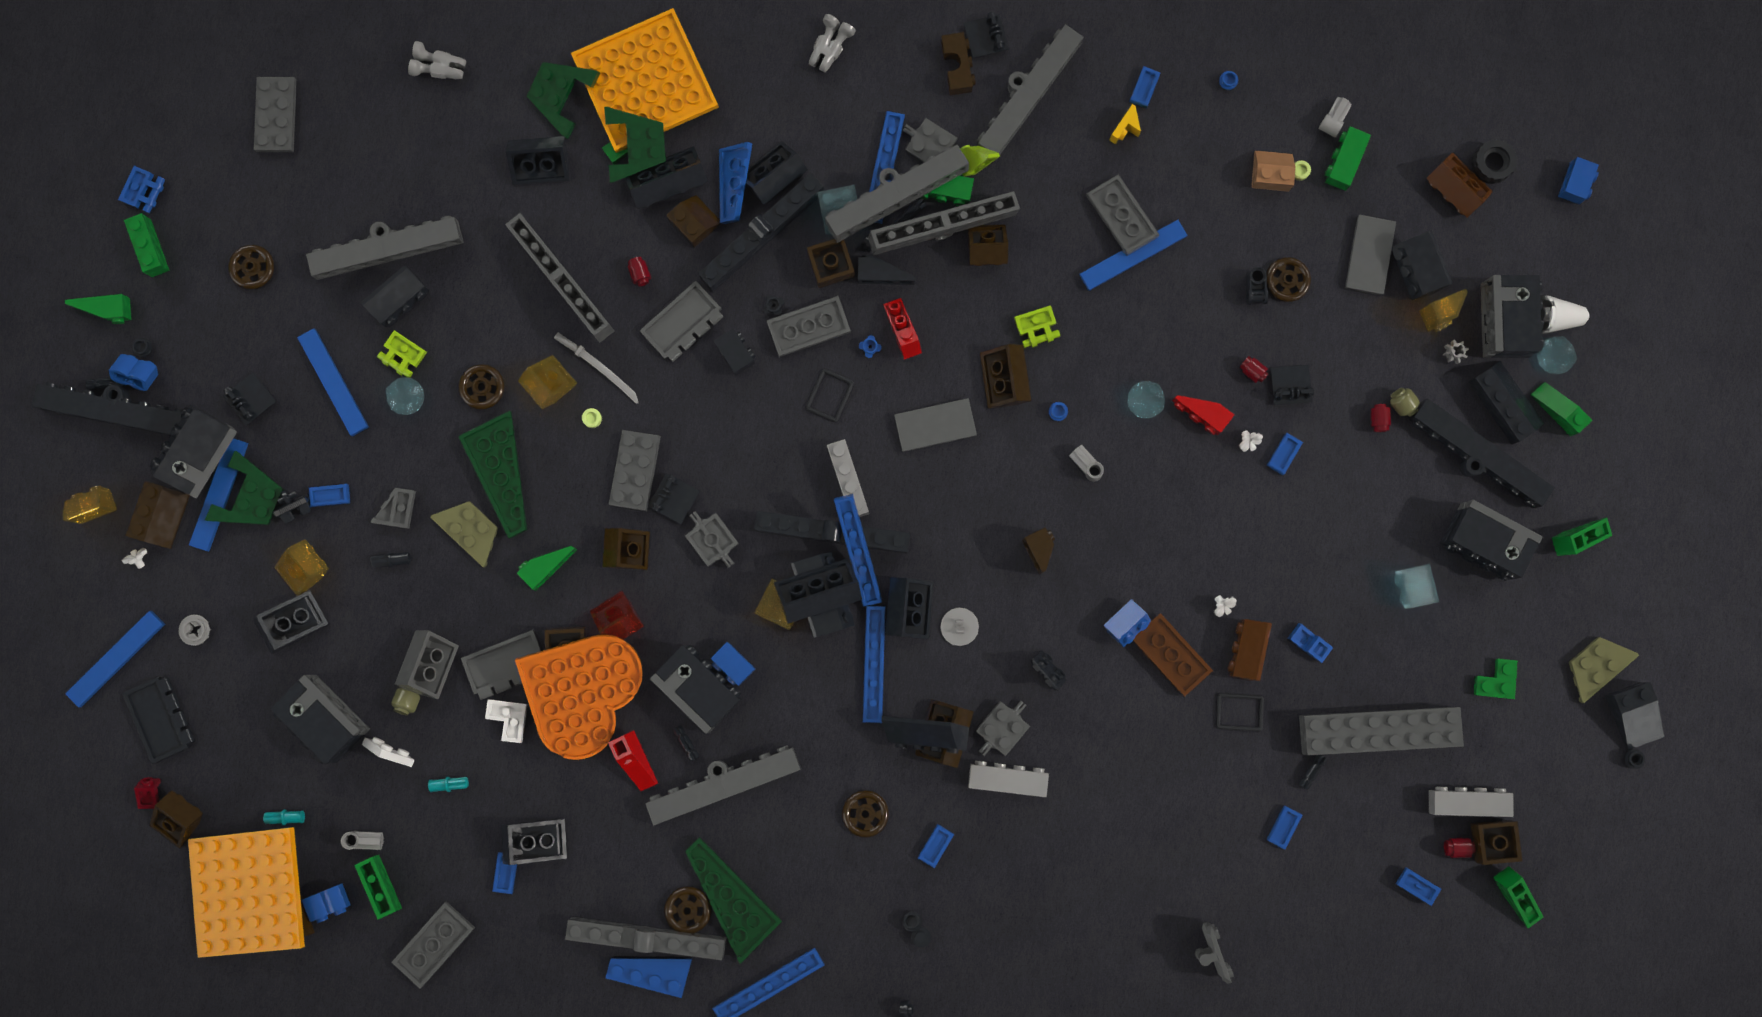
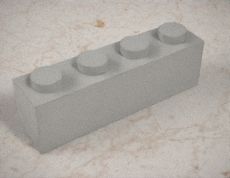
(847, 475)
(1008, 780)
(1471, 802)

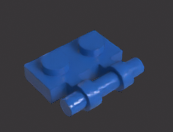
(136, 187)

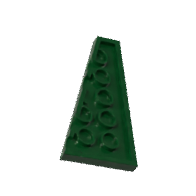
(495, 460)
(736, 905)

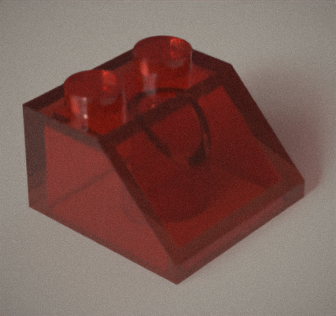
(616, 617)

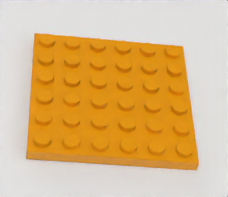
(647, 74)
(246, 892)

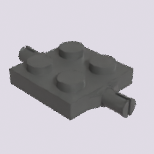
(928, 140)
(711, 539)
(1002, 728)

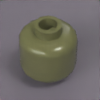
(1404, 402)
(405, 701)

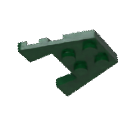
(552, 89)
(644, 143)
(256, 497)

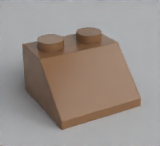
(1273, 171)

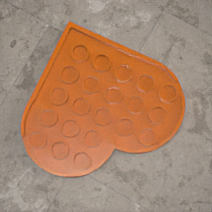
(578, 690)

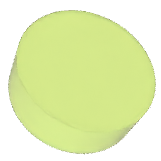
(1302, 170)
(591, 418)

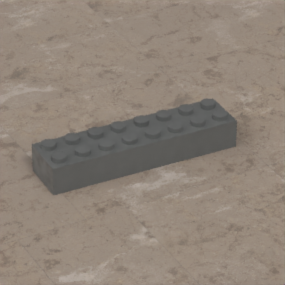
(1381, 731)

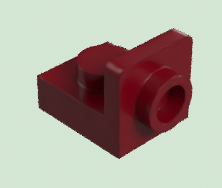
(147, 793)

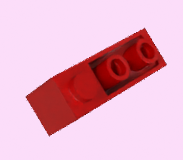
(902, 328)
(1210, 414)
(633, 760)

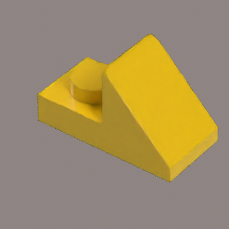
(1129, 122)

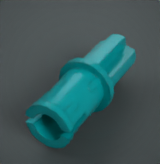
(448, 784)
(284, 817)

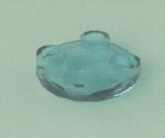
(1557, 355)
(405, 396)
(1146, 399)

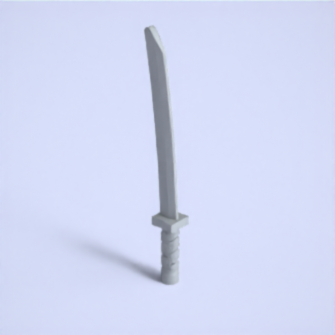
(580, 352)

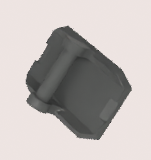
(1213, 953)

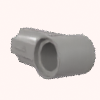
(1334, 119)
(1086, 461)
(364, 840)

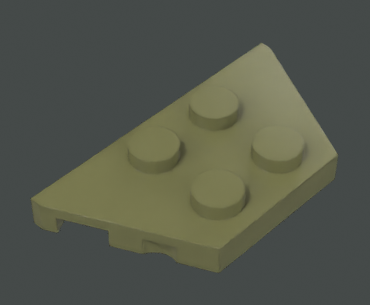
(469, 529)
(1598, 665)

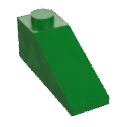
(110, 307)
(1561, 409)
(1581, 537)
(540, 569)
(1518, 896)

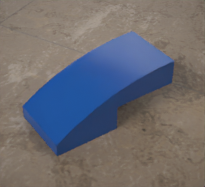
(1310, 643)

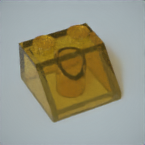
(1442, 312)
(547, 381)
(89, 505)
(301, 567)

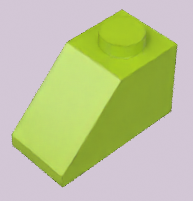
(978, 158)

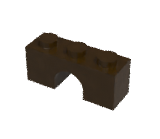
(955, 47)

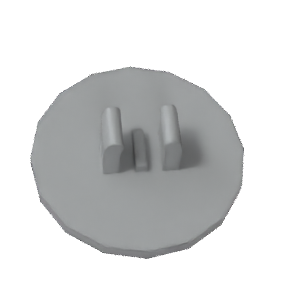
(959, 626)

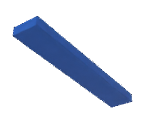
(888, 147)
(1120, 262)
(333, 382)
(217, 495)
(857, 549)
(115, 658)
(874, 664)
(770, 985)

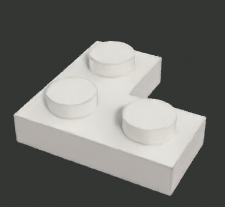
(513, 716)
(385, 751)

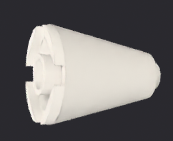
(1561, 314)

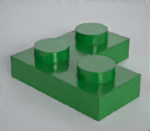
(1503, 683)

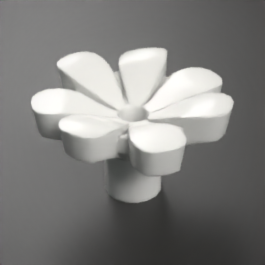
(1250, 440)
(135, 557)
(1224, 605)

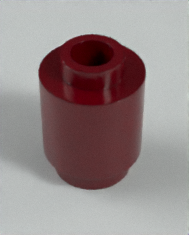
(639, 271)
(1254, 369)
(1380, 418)
(1459, 847)

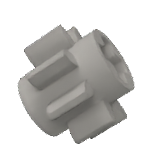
(1461, 350)

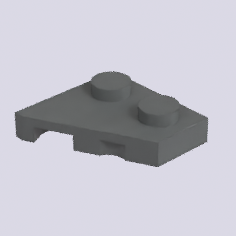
(397, 509)

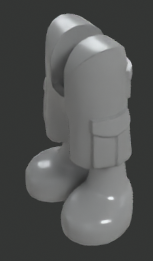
(830, 48)
(440, 65)

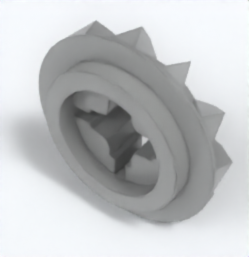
(186, 627)

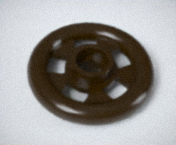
(246, 251)
(1299, 268)
(481, 370)
(851, 822)
(700, 920)

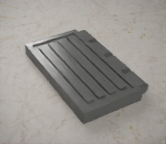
(682, 320)
(497, 664)

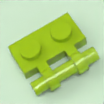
(1034, 321)
(403, 348)

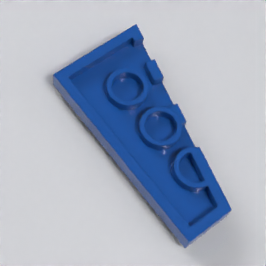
(732, 178)
(655, 974)

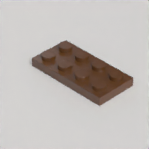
(1172, 655)

